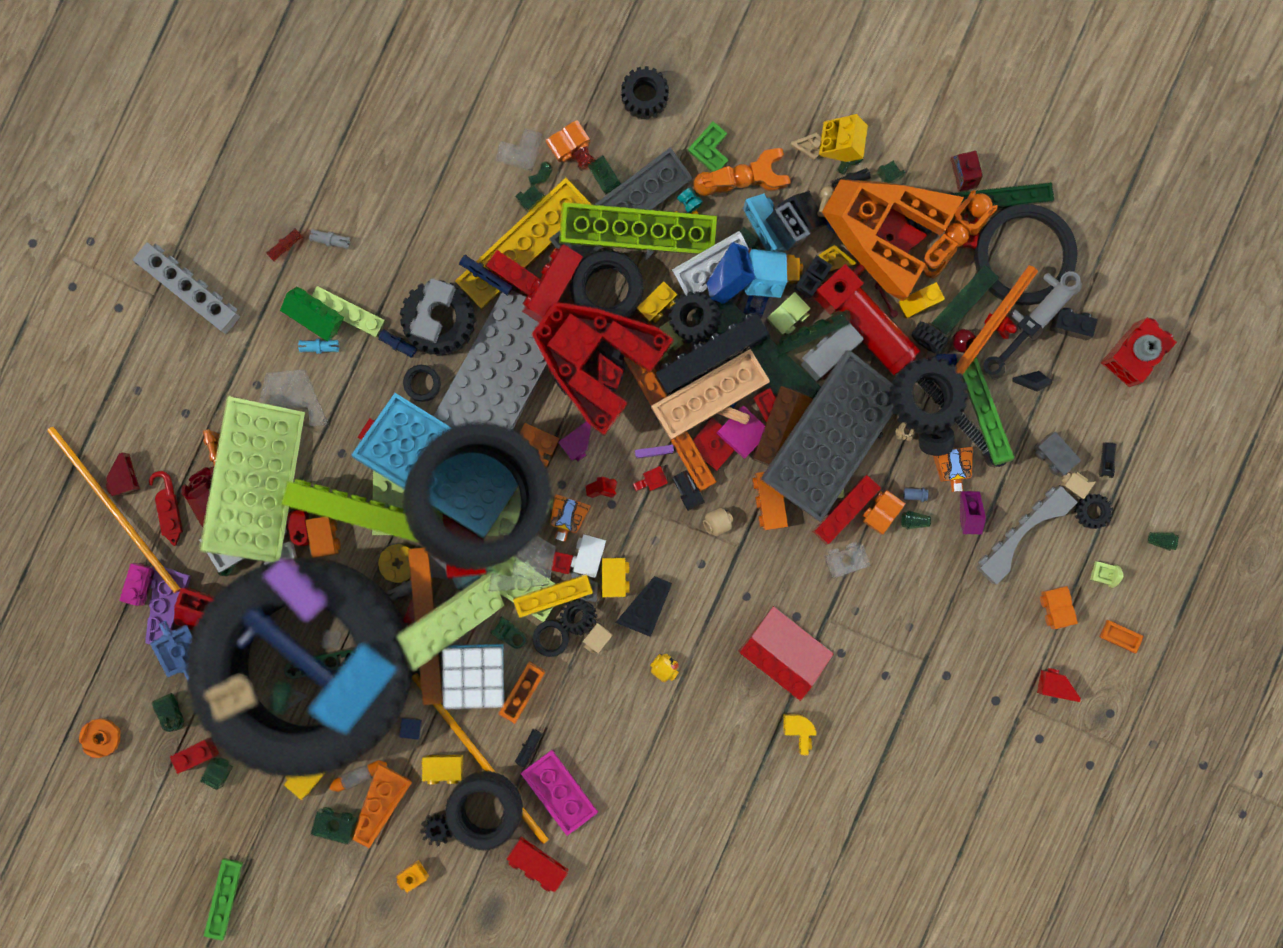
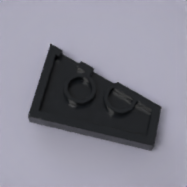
(646, 607)

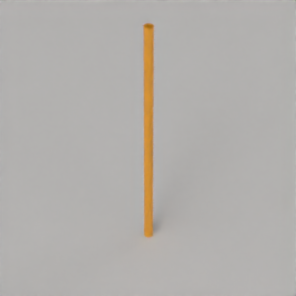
(114, 510)
(479, 757)

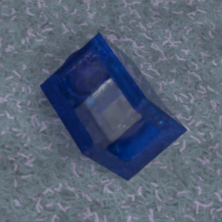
(755, 305)

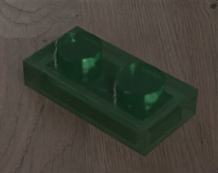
(604, 174)

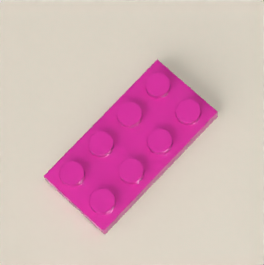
(559, 792)

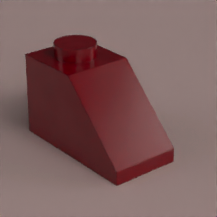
(122, 477)

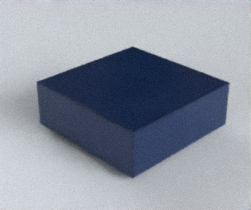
(410, 728)

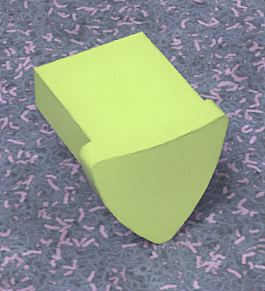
(1107, 574)

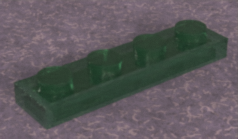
(965, 300)
(819, 329)

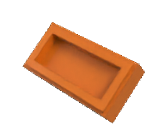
(1121, 636)

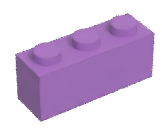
(296, 589)

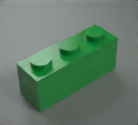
(311, 313)

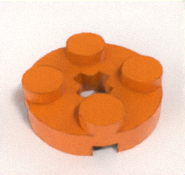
(96, 727)

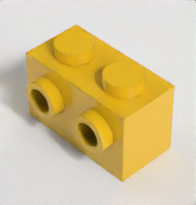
(656, 303)

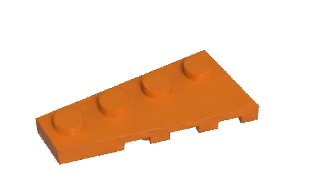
(380, 802)

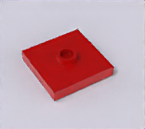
(712, 446)

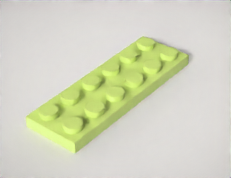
(449, 622)

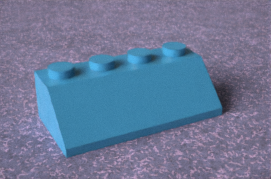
(353, 689)

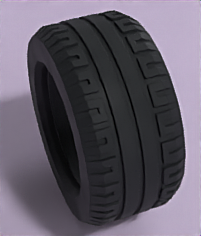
(608, 260)
(464, 829)

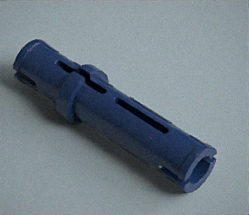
(480, 271)

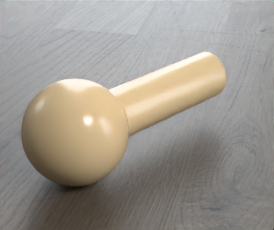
(826, 193)

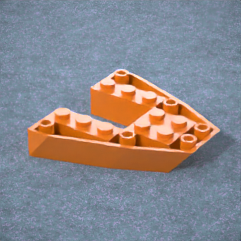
(858, 212)

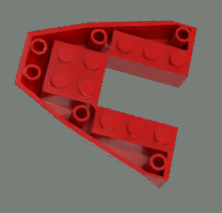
(570, 337)

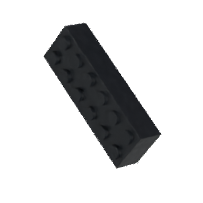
(713, 354)

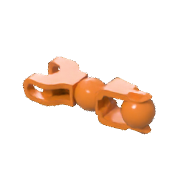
(743, 176)
(958, 232)

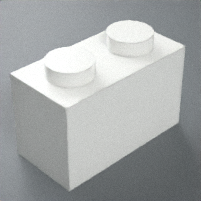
(588, 556)

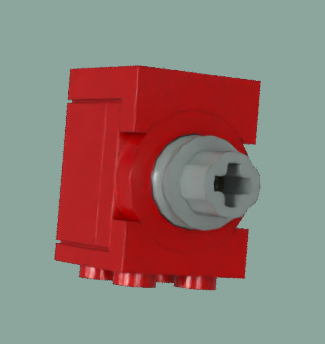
(1138, 351)

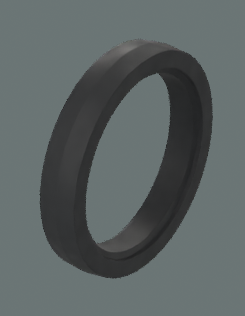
(1038, 213)

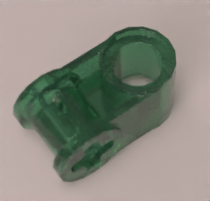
(508, 633)
(167, 711)

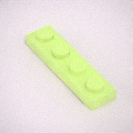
(352, 314)

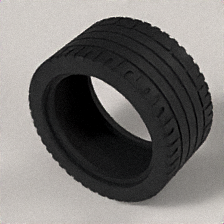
(516, 456)

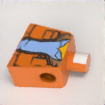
(955, 467)
(567, 516)

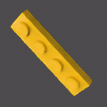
(552, 595)

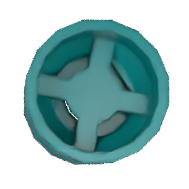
(690, 200)

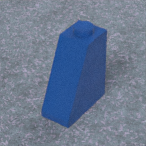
(731, 274)

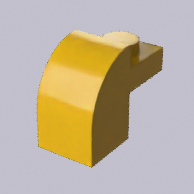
(799, 725)

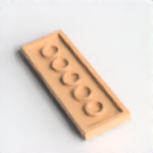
(710, 394)

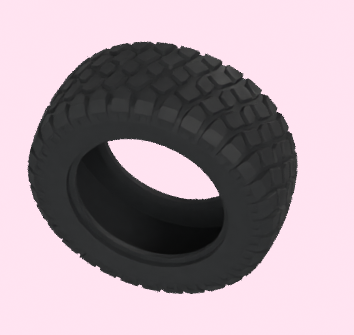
(255, 733)

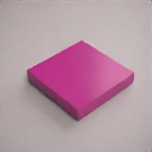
(741, 436)

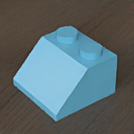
(770, 273)

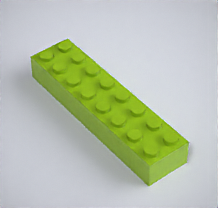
(636, 229)
(347, 509)

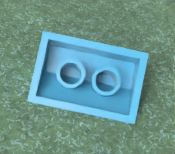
(758, 210)

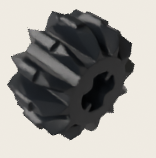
(429, 831)

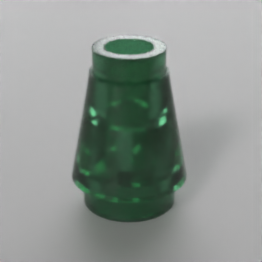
(915, 520)
(1164, 540)
(280, 696)

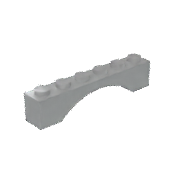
(998, 562)

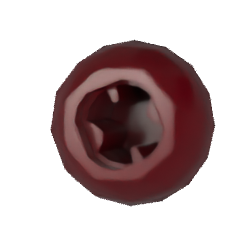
(962, 340)

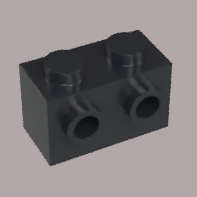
(788, 226)
(1074, 324)

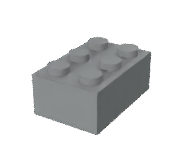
(830, 351)

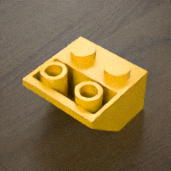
(844, 138)

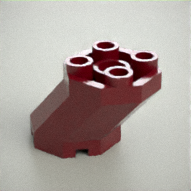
(198, 492)

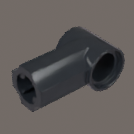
(689, 493)

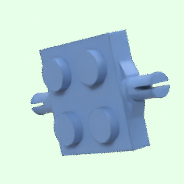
(172, 649)

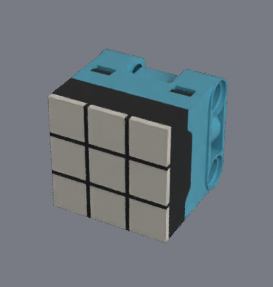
(473, 676)

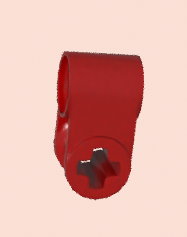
(297, 525)

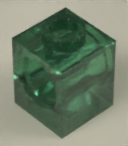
(216, 773)

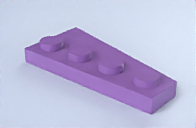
(163, 602)

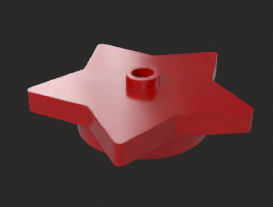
(902, 234)

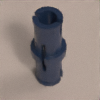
(397, 343)

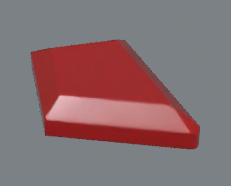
(609, 372)

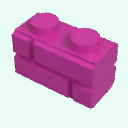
(137, 584)

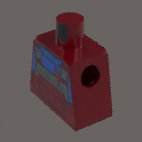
(966, 169)

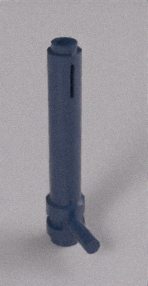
(264, 627)

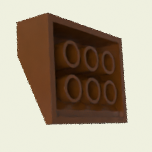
(783, 418)

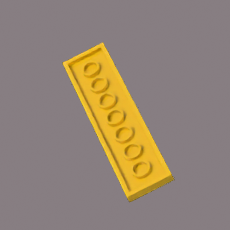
(524, 240)

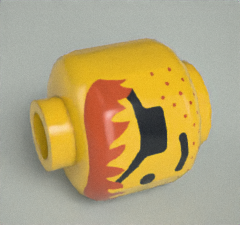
(664, 667)

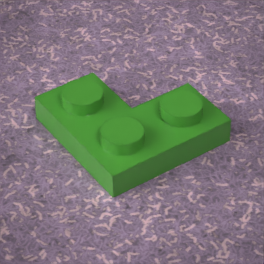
(705, 148)

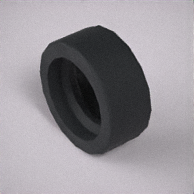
(424, 397)
(536, 638)

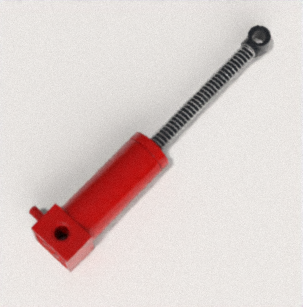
(884, 337)

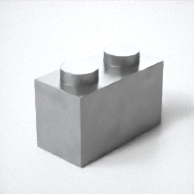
(1056, 454)

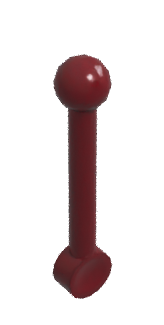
(893, 313)

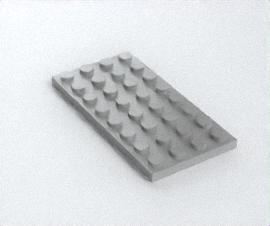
(498, 369)

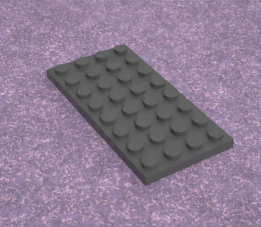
(831, 437)

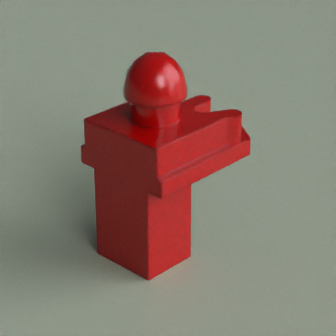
(1005, 328)
(603, 486)

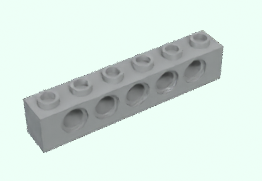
(147, 260)

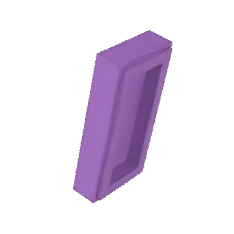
(655, 451)

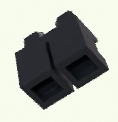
(813, 277)

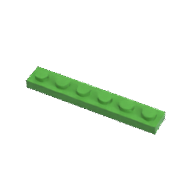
(987, 414)

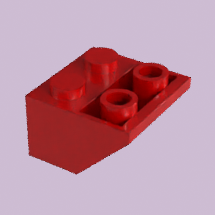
(190, 607)

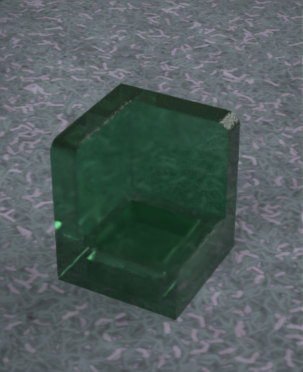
(890, 172)
(529, 198)

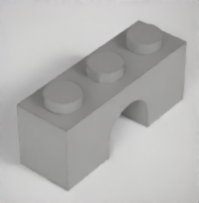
(435, 294)

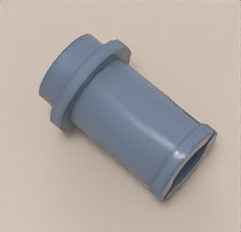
(916, 494)

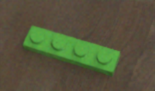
(223, 899)

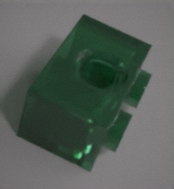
(323, 828)

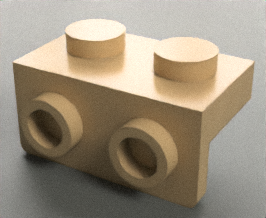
(231, 697)

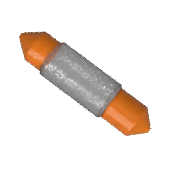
(355, 777)

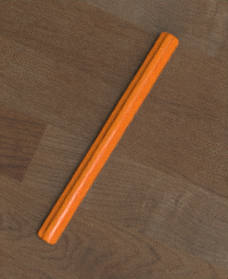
(996, 319)

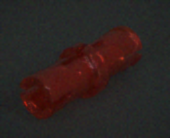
(284, 244)

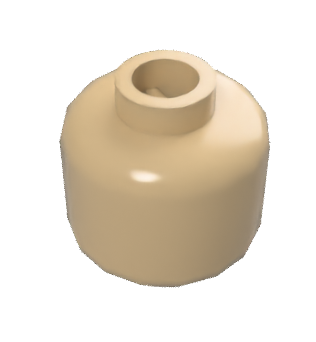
(718, 521)

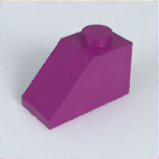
(577, 442)
(971, 512)

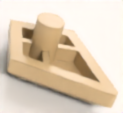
(808, 145)

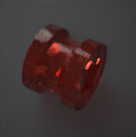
(583, 158)

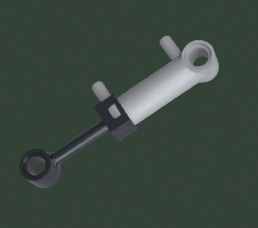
(1033, 325)

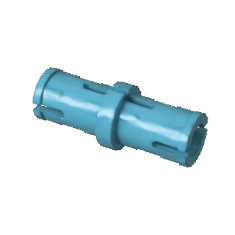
(318, 346)

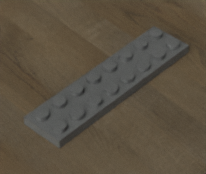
(641, 191)

